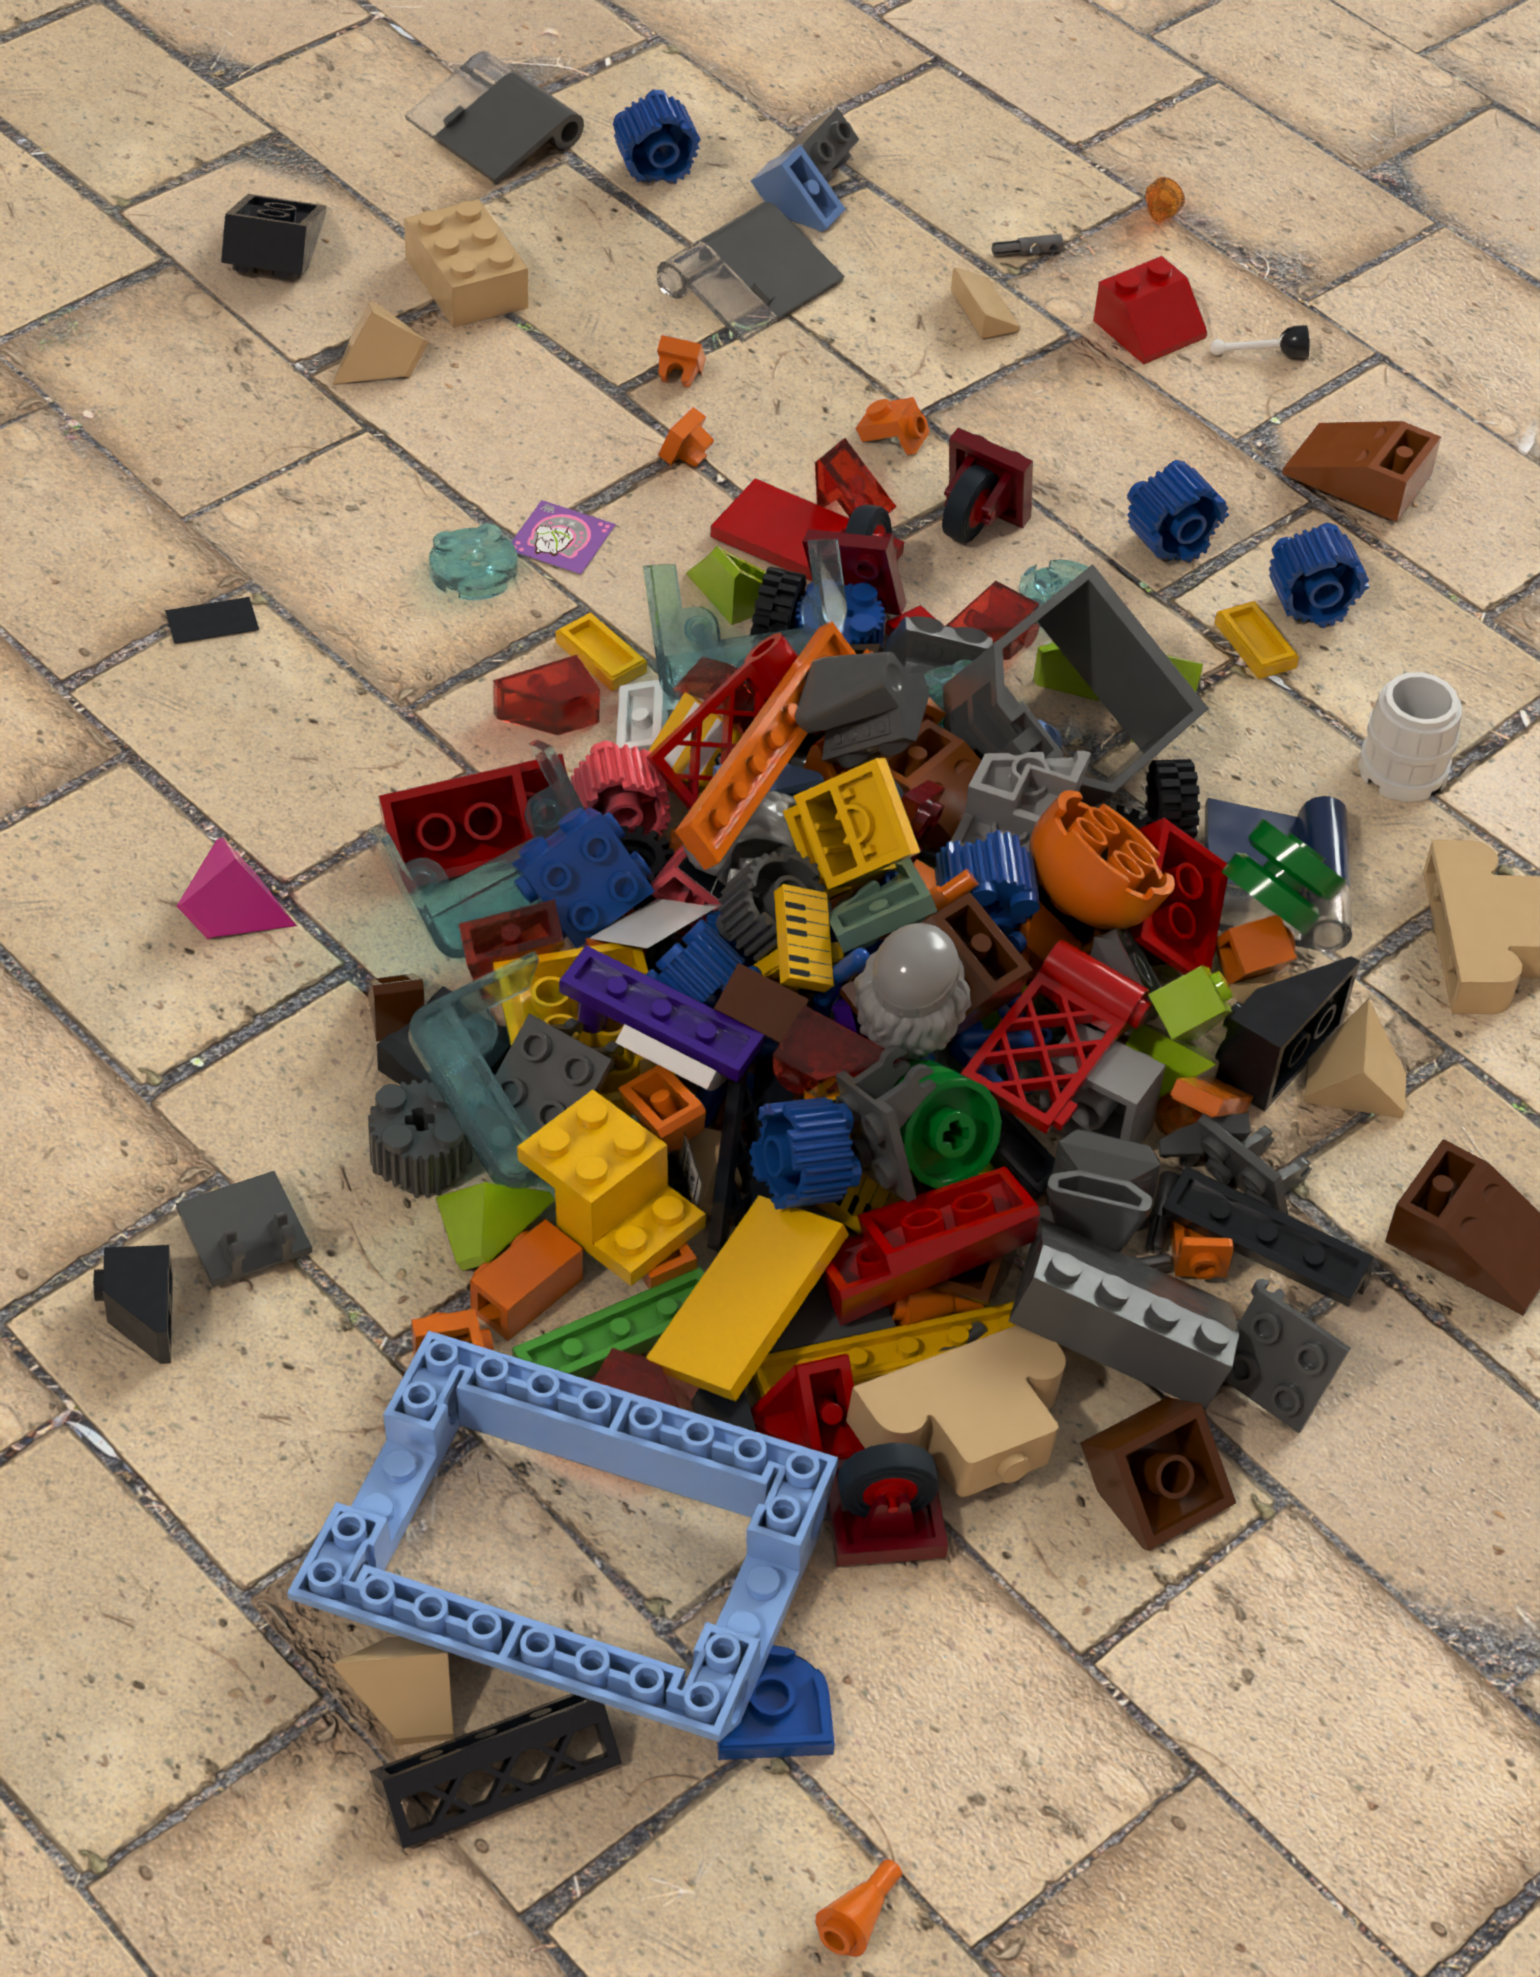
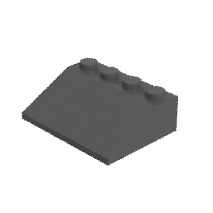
(1125, 1314)

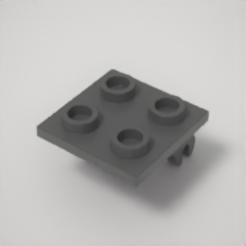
(552, 1070)
(881, 1113)
(1239, 1164)
(243, 1228)
(1283, 1358)

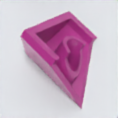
(230, 897)

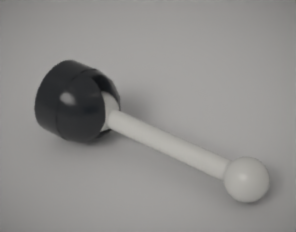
(1293, 343)

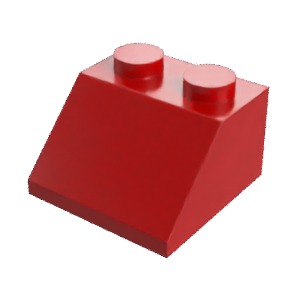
(1149, 310)

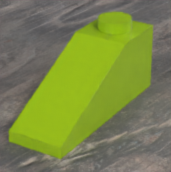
(1193, 1003)

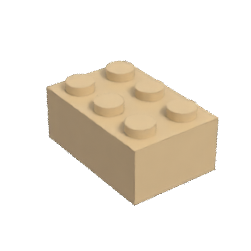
(466, 263)

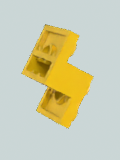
(852, 827)
(611, 1187)

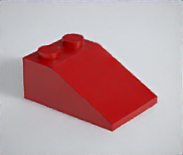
(1188, 921)

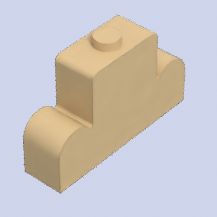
(1481, 925)
(970, 1408)

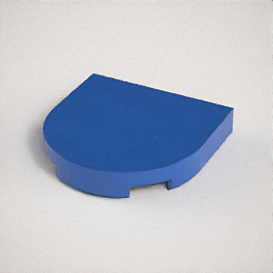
(785, 1713)

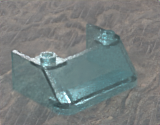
(692, 632)
(488, 888)
(451, 1043)

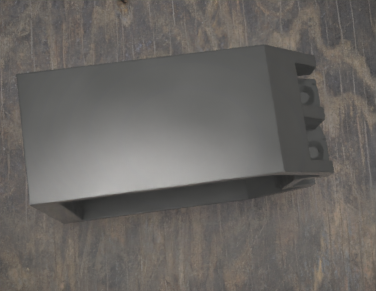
(1111, 656)

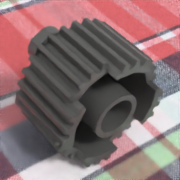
(750, 903)
(416, 1139)

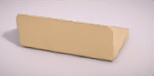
(982, 304)

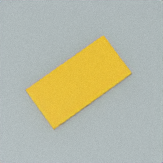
(747, 1297)

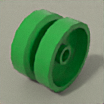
(1284, 875)
(951, 1129)

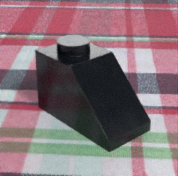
(139, 1296)

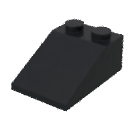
(271, 235)
(1282, 1028)

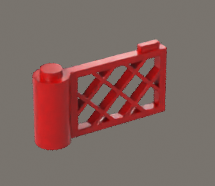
(763, 671)
(1085, 994)

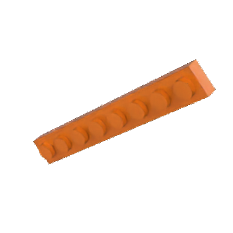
(755, 759)

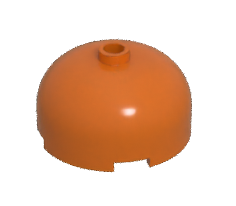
(1084, 885)

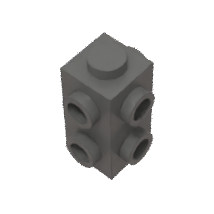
(827, 142)

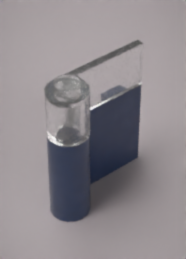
(1322, 827)

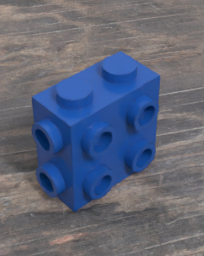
(584, 873)

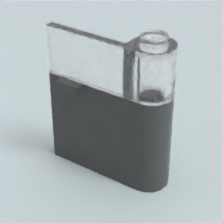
(494, 116)
(750, 271)

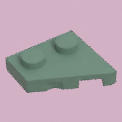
(882, 909)

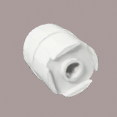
(1411, 737)

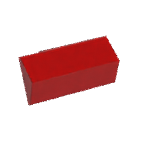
(464, 817)
(929, 1241)

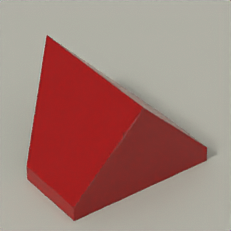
(811, 1407)

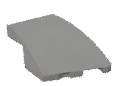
(1015, 792)

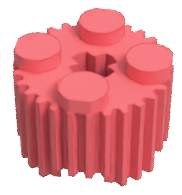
(624, 785)

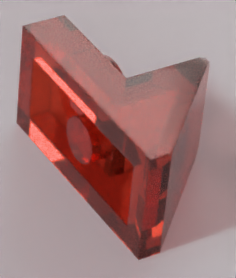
(846, 478)

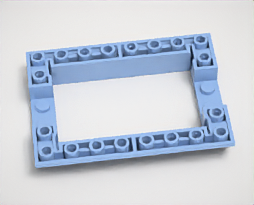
(608, 1430)

